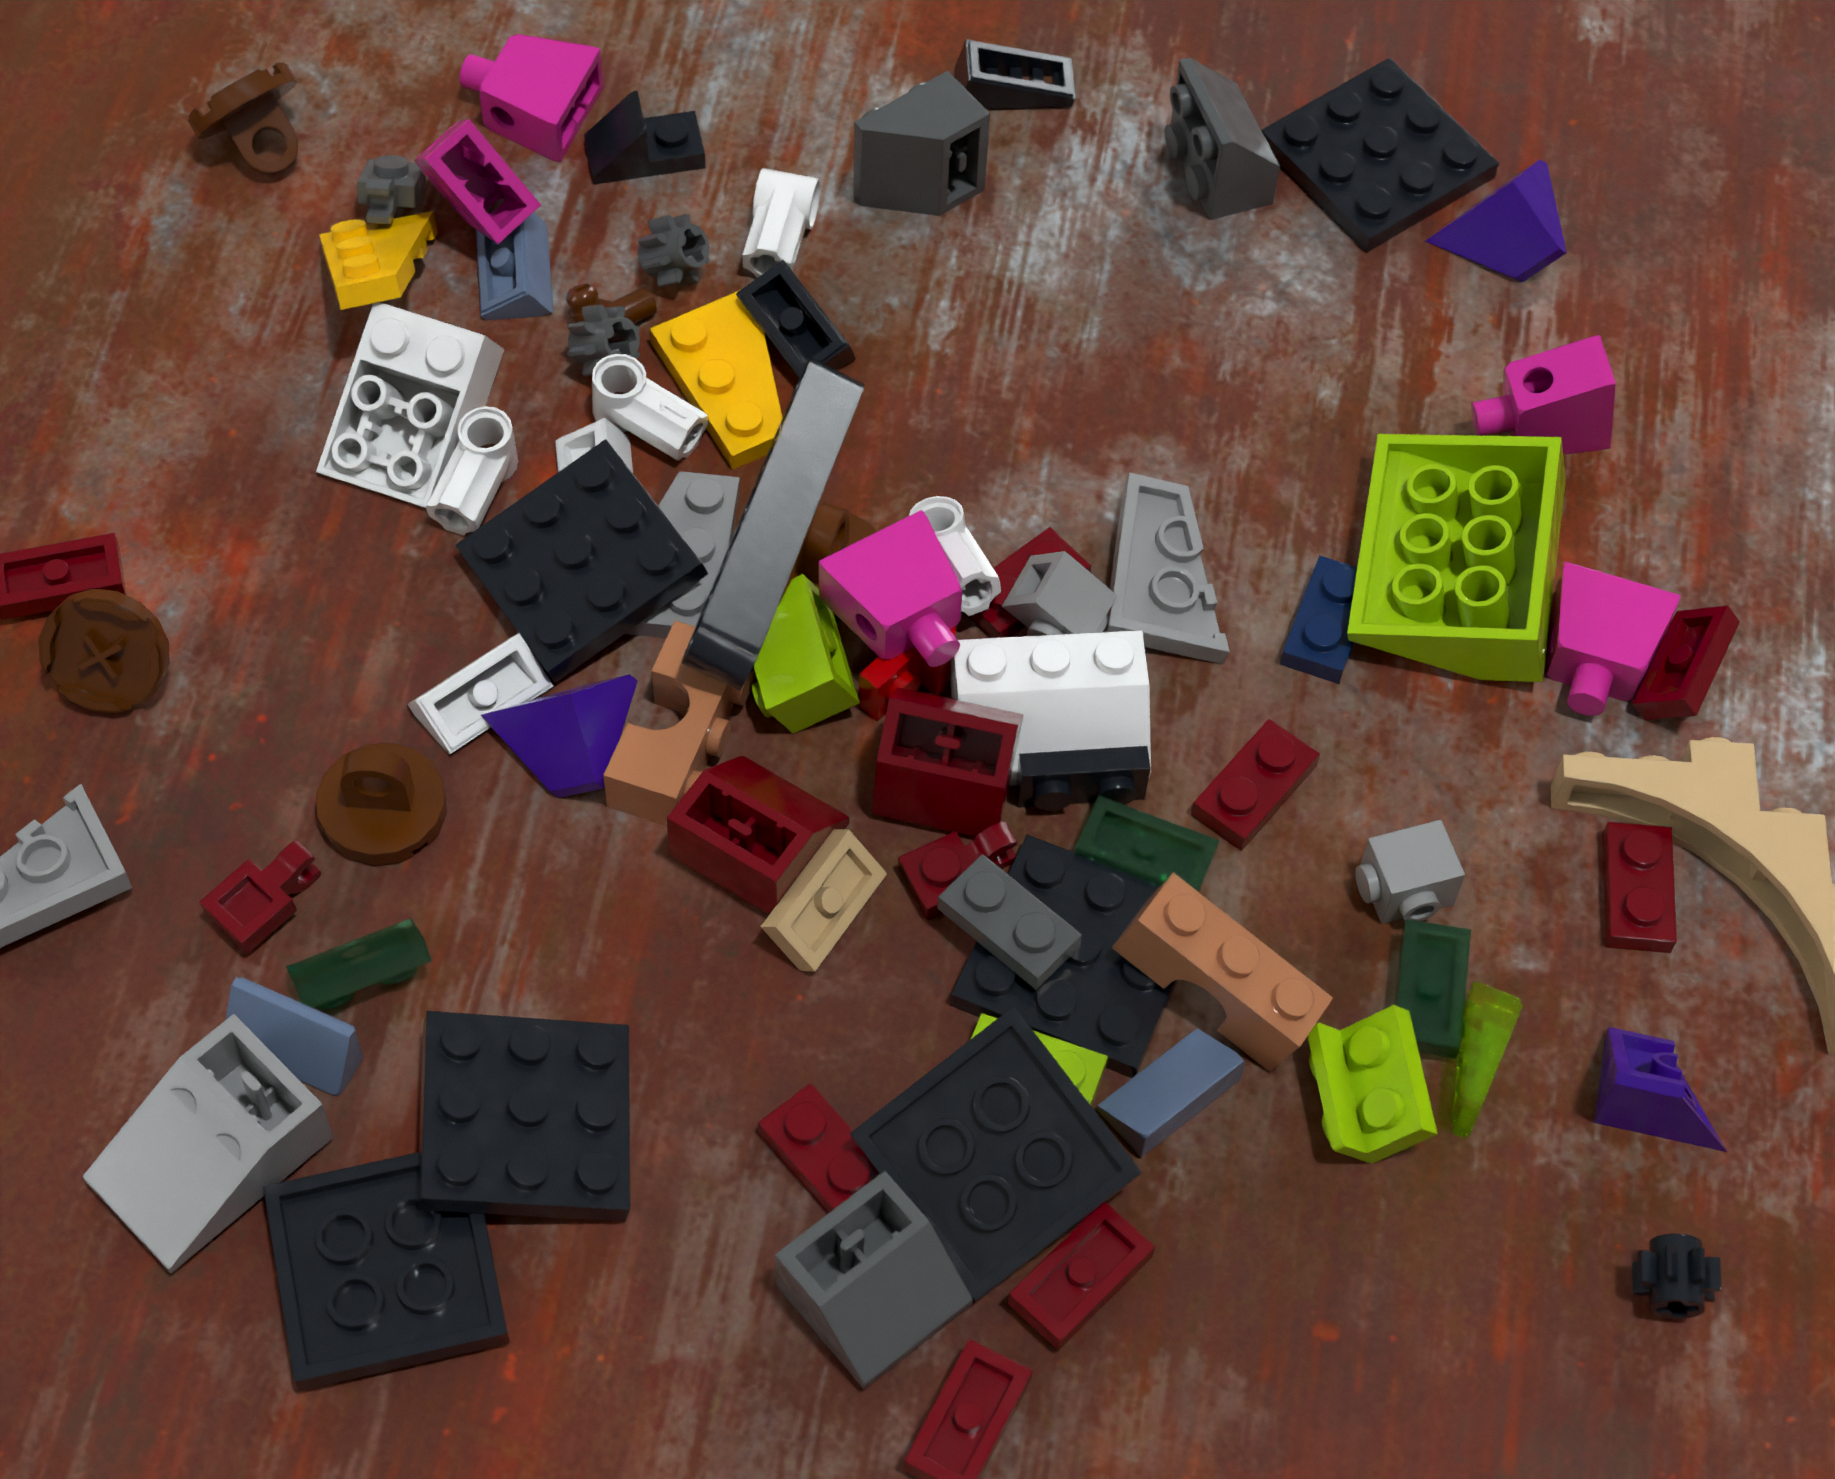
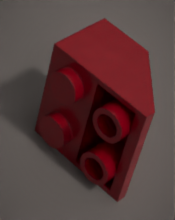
(944, 762)
(749, 830)

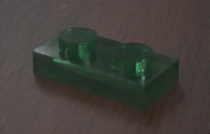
(1145, 845)
(378, 957)
(1434, 984)

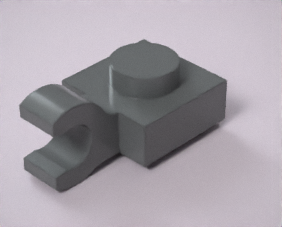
(389, 184)

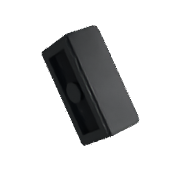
(794, 320)

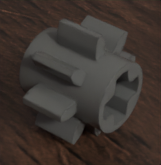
(673, 250)
(602, 334)

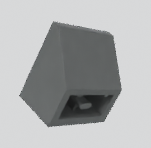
(1219, 143)
(922, 150)
(872, 1279)

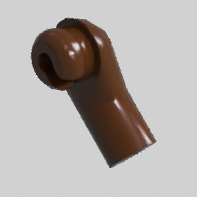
(637, 304)

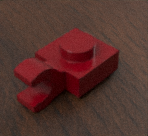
(939, 863)
(256, 900)

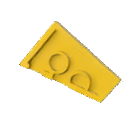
(376, 258)
(726, 372)

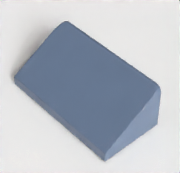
(515, 272)
(306, 1041)
(1171, 1090)

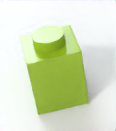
(803, 662)

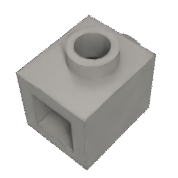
(1059, 597)
(1410, 873)

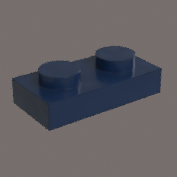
(1319, 633)

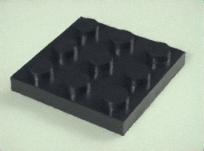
(1379, 154)
(581, 560)
(1096, 993)
(524, 1117)
(997, 1152)
(376, 1279)

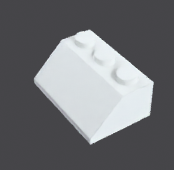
(1068, 686)

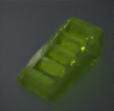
(1485, 1034)

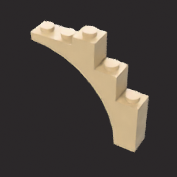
(1716, 814)

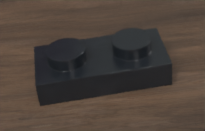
(1079, 776)

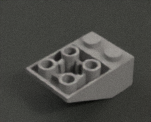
(208, 1143)

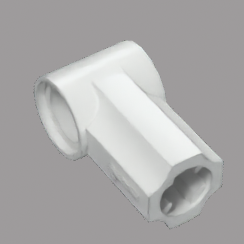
(781, 212)
(645, 407)
(474, 472)
(970, 565)

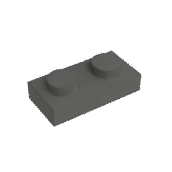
(1009, 921)

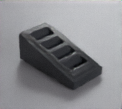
(996, 73)

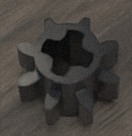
(1676, 1276)

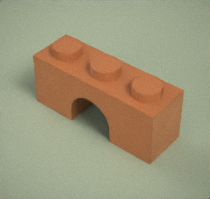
(659, 766)
(1191, 939)

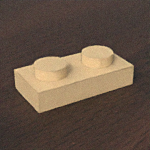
(824, 900)

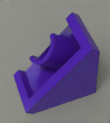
(1510, 228)
(568, 733)
(1648, 1093)

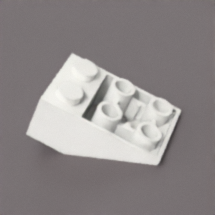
(406, 403)

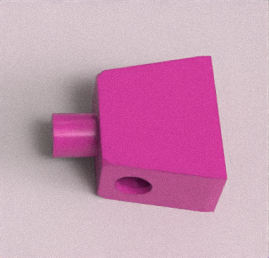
(536, 91)
(474, 178)
(1555, 395)
(896, 591)
(1604, 635)

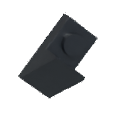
(639, 147)

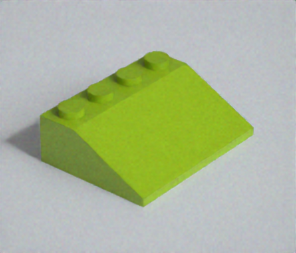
(1461, 552)

